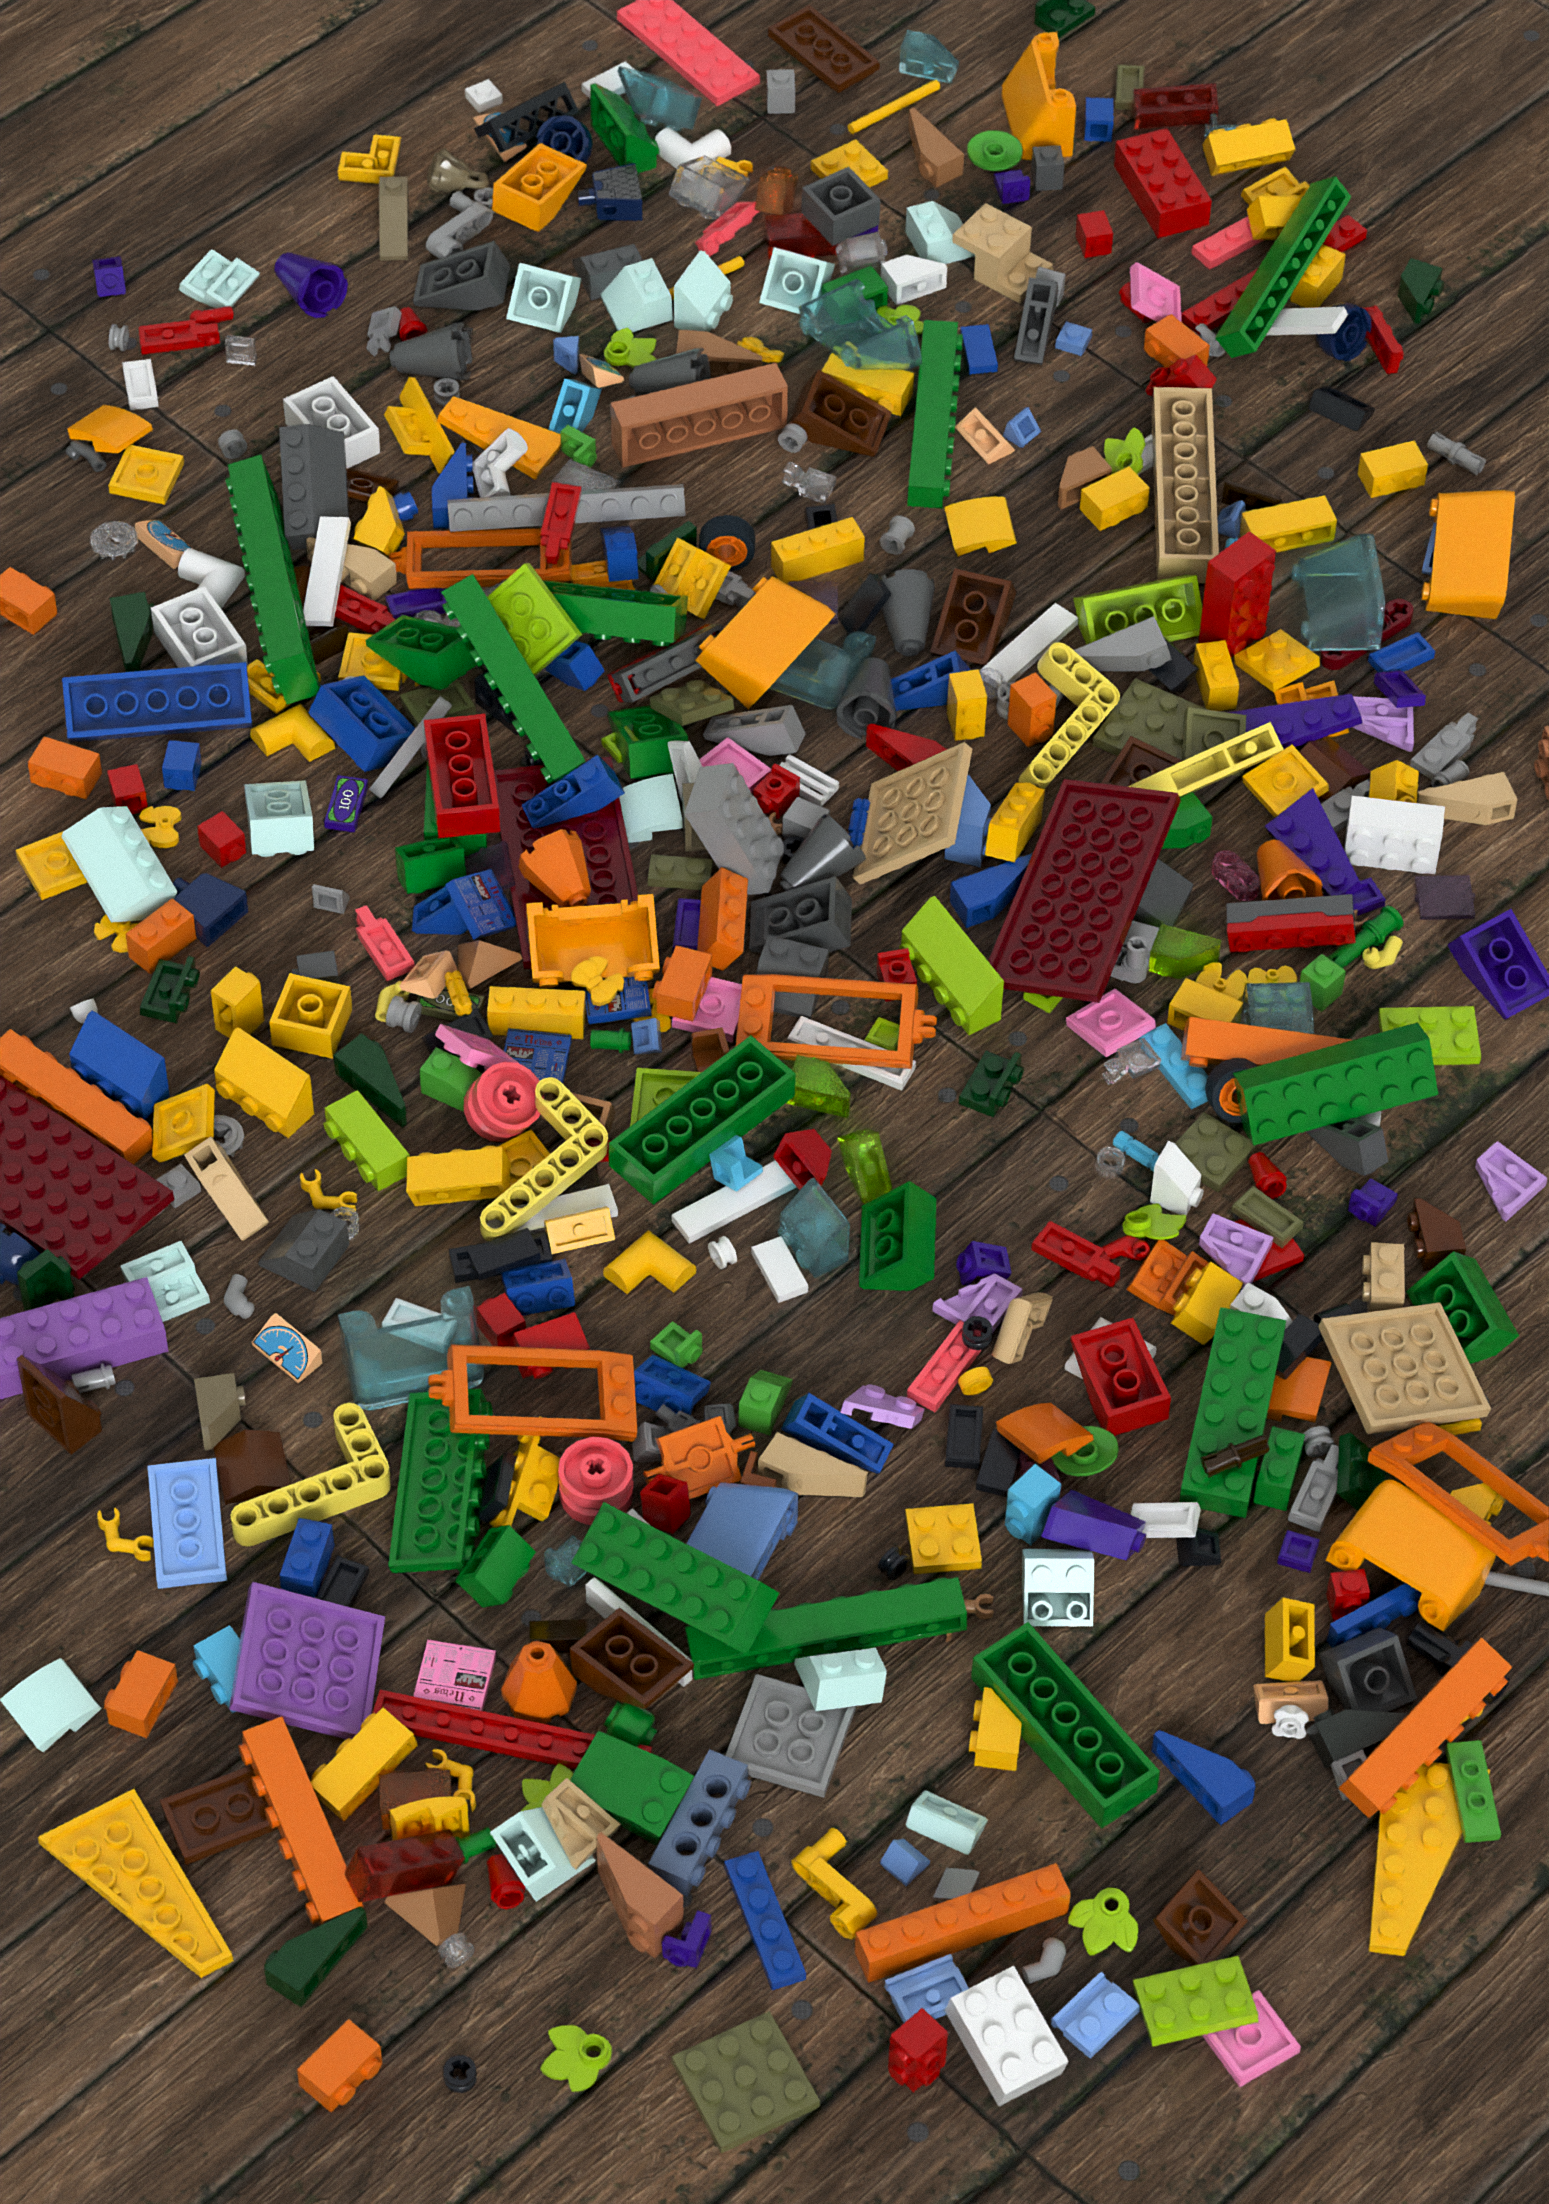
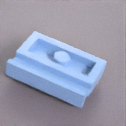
(926, 1988)
(1095, 2015)

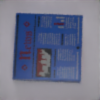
(482, 904)
(628, 1004)
(540, 1052)

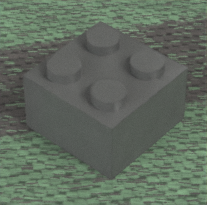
(840, 206)

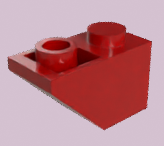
(1182, 374)

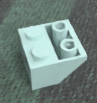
(1058, 1587)
(535, 1852)

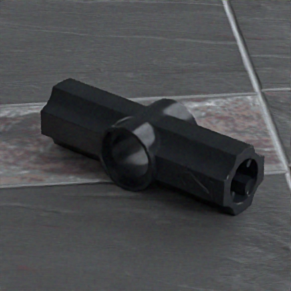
(1443, 1651)

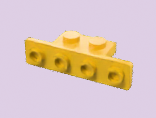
(417, 426)
(532, 1482)

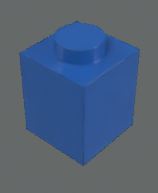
(1098, 119)
(181, 765)

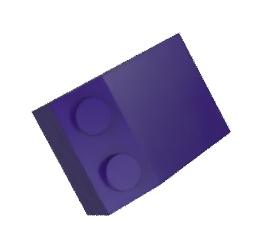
(1502, 964)

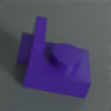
(1012, 186)
(109, 276)
(1372, 1202)
(982, 1261)
(692, 1943)

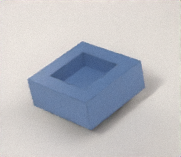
(1073, 338)

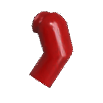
(212, 315)
(1127, 1247)

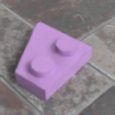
(1386, 721)
(1508, 1179)
(1235, 1247)
(986, 1299)
(883, 1407)

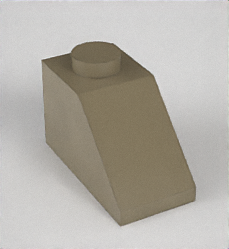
(218, 1406)

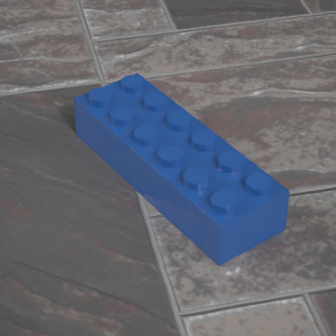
(157, 702)

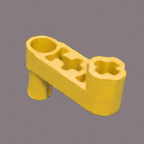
(852, 1906)

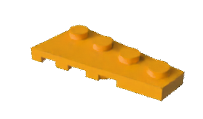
(485, 425)

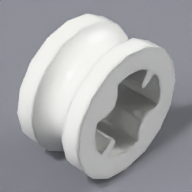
(722, 1252)

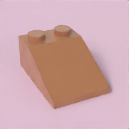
(641, 1898)

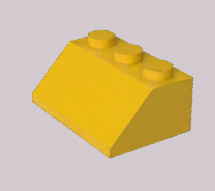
(264, 1084)

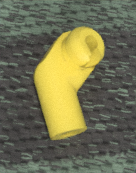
(1386, 957)
(385, 998)

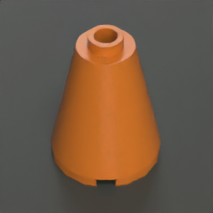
(1285, 874)

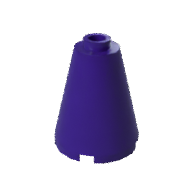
(312, 283)

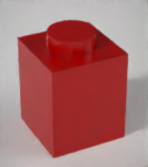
(1094, 234)
(127, 788)
(222, 839)
(499, 1320)
(665, 1503)

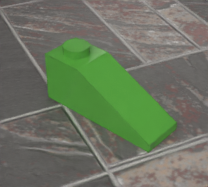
(447, 1078)

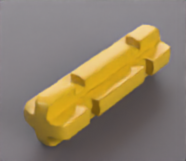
(458, 993)

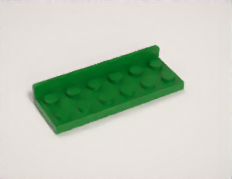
(438, 1488)

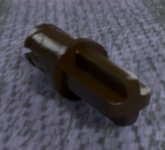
(1234, 1455)

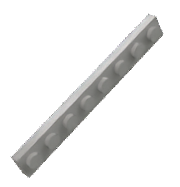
(593, 507)

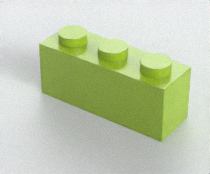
(366, 1141)

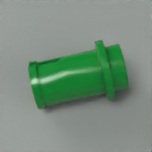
(611, 1040)
(476, 1843)

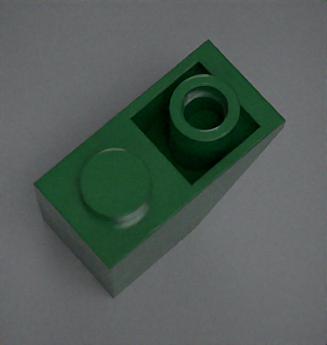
(1418, 287)

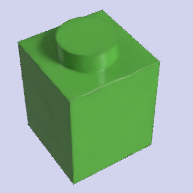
(1325, 981)

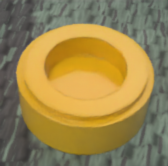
(975, 1381)

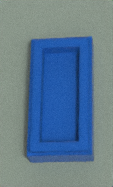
(979, 349)
(1402, 654)

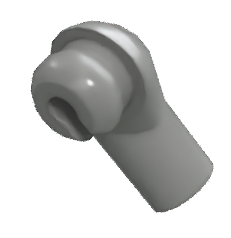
(236, 1300)
(1049, 1963)

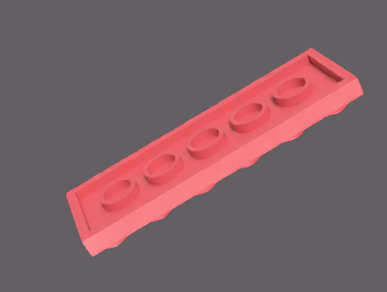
(689, 48)

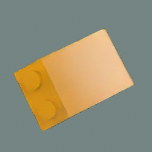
(536, 187)

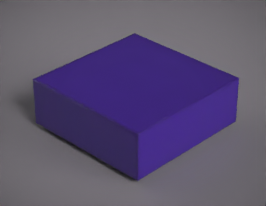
(1298, 1551)

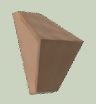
(483, 960)
(431, 1911)

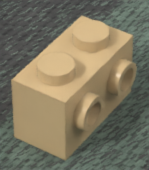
(1384, 1277)

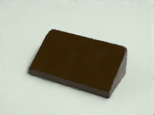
(1250, 496)
(328, 641)
(560, 1633)

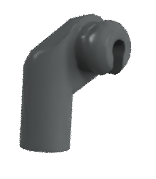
(80, 448)

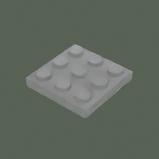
(788, 1739)

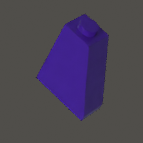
(1094, 1526)

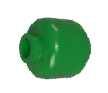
(631, 1724)

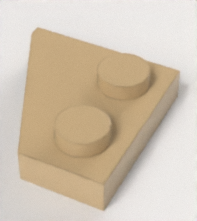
(577, 1821)

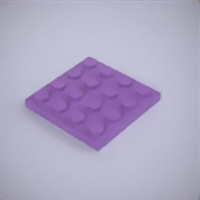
(306, 1661)

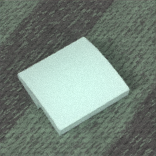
(218, 280)
(650, 808)
(170, 1278)
(50, 1704)

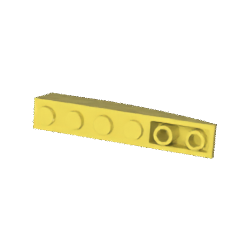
(1216, 762)

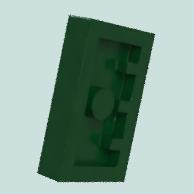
(1062, 15)
(656, 555)
(991, 1083)
(1355, 1474)

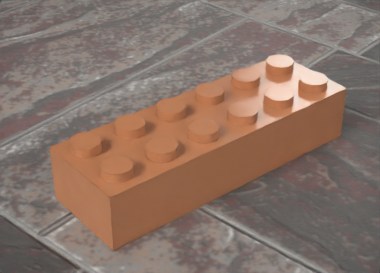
(699, 415)

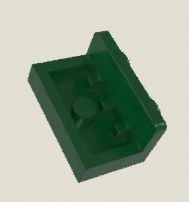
(170, 990)
(45, 1281)

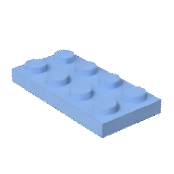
(187, 1523)

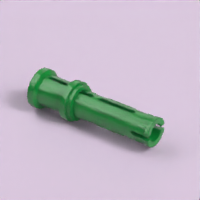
(1371, 934)

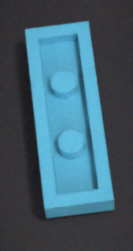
(1185, 1079)

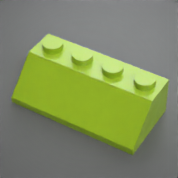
(1171, 601)
(953, 967)

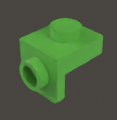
(677, 1345)

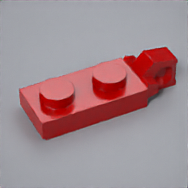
(177, 336)
(1383, 341)
(559, 519)
(361, 611)
(1076, 1254)

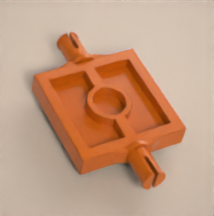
(701, 1456)

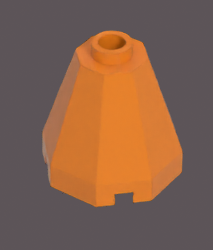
(558, 868)
(538, 1684)

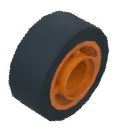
(728, 540)
(1221, 1085)

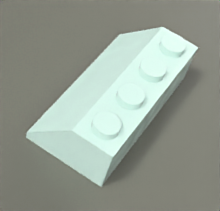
(119, 864)

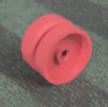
(502, 1102)
(595, 1473)

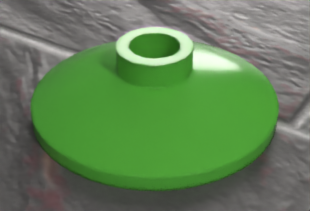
(994, 150)
(1092, 1457)

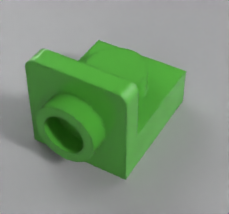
(578, 446)

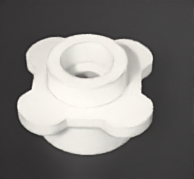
(1290, 1722)

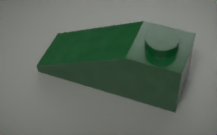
(133, 627)
(366, 1069)
(310, 1957)

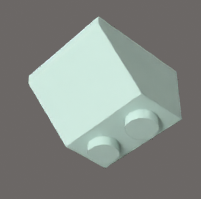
(931, 233)
(794, 280)
(701, 295)
(543, 297)
(638, 297)
(843, 1678)

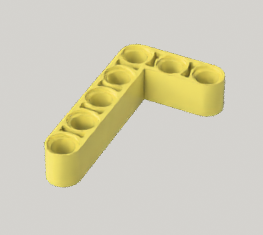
(1085, 689)
(551, 1166)
(321, 1487)

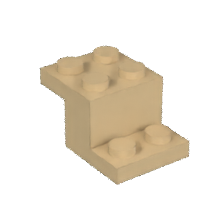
(1000, 251)

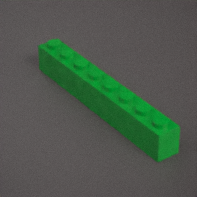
(1283, 267)
(933, 414)
(513, 678)
(837, 1627)

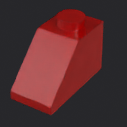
(803, 1157)

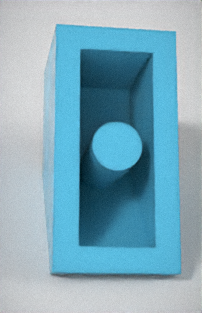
(574, 405)

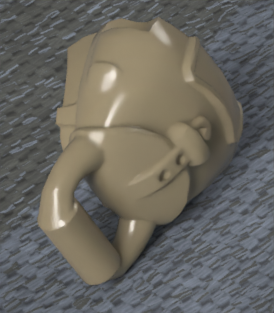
(453, 174)

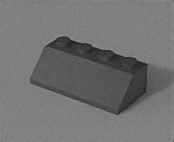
(312, 479)

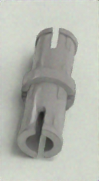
(1456, 453)

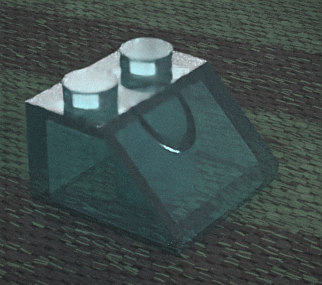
(815, 1230)

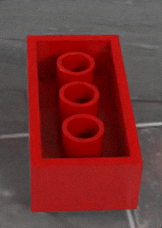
(1162, 183)
(1238, 594)
(461, 776)

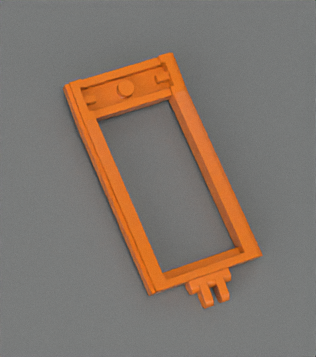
(409, 558)
(758, 1008)
(615, 1387)
(1415, 1445)

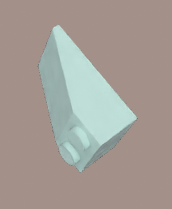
(279, 818)

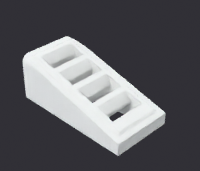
(684, 763)

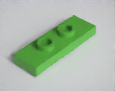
(1472, 1791)

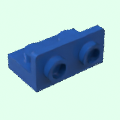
(539, 1287)
(668, 1384)

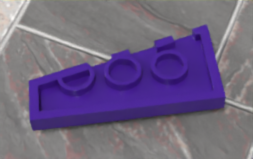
(1305, 720)
(1312, 838)

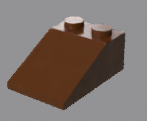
(840, 416)
(973, 616)
(58, 1406)
(627, 1661)

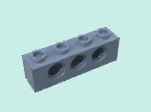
(715, 1775)

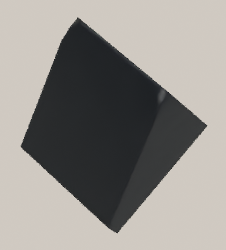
(820, 515)
(1199, 1550)

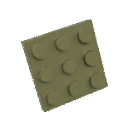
(1147, 716)
(745, 2082)

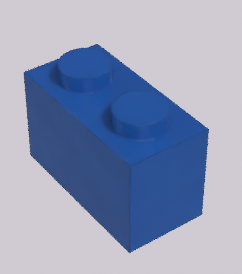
(307, 1557)

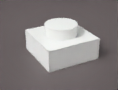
(483, 96)

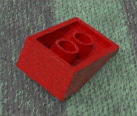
(1121, 1377)

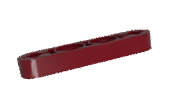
(1393, 625)

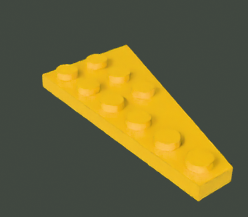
(1411, 1856)
(133, 1868)

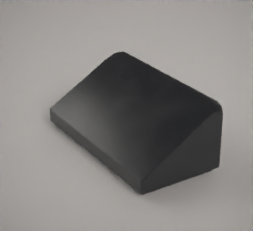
(1340, 407)
(1176, 672)

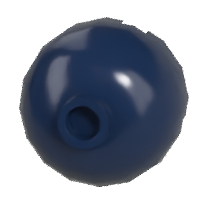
(566, 136)
(1349, 338)
(13, 1255)

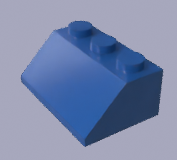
(361, 721)
(119, 1066)

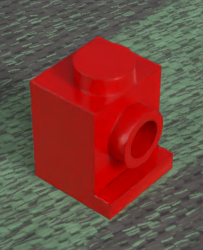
(777, 791)
(895, 967)
(1347, 1592)

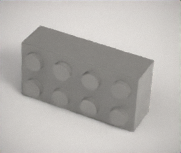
(734, 826)

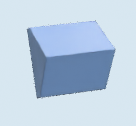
(567, 353)
(1021, 428)
(1230, 519)
(646, 1036)
(904, 1861)

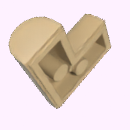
(1020, 1319)

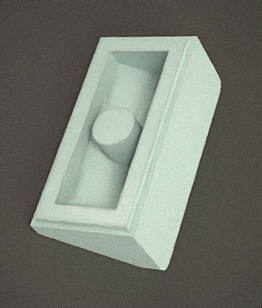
(946, 1822)

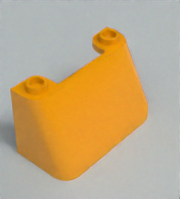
(1033, 105)
(1470, 553)
(763, 639)
(574, 934)
(1418, 1547)

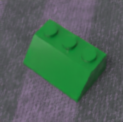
(621, 131)
(898, 1240)
(1469, 1305)

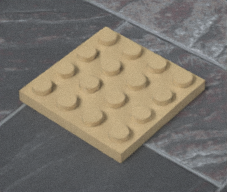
(914, 813)
(1404, 1368)

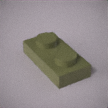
(679, 872)

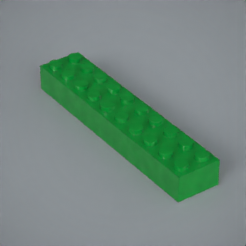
(272, 580)

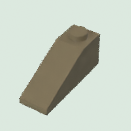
(393, 218)

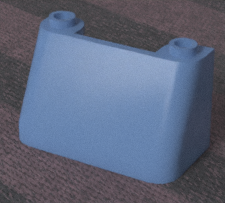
(745, 1524)

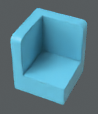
(732, 1166)

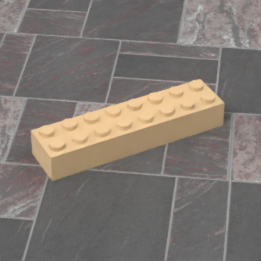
(1184, 481)

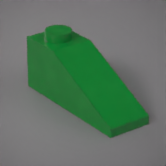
(1190, 824)

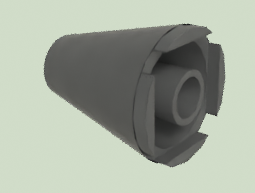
(435, 354)
(670, 372)
(908, 609)
(867, 699)
(821, 855)

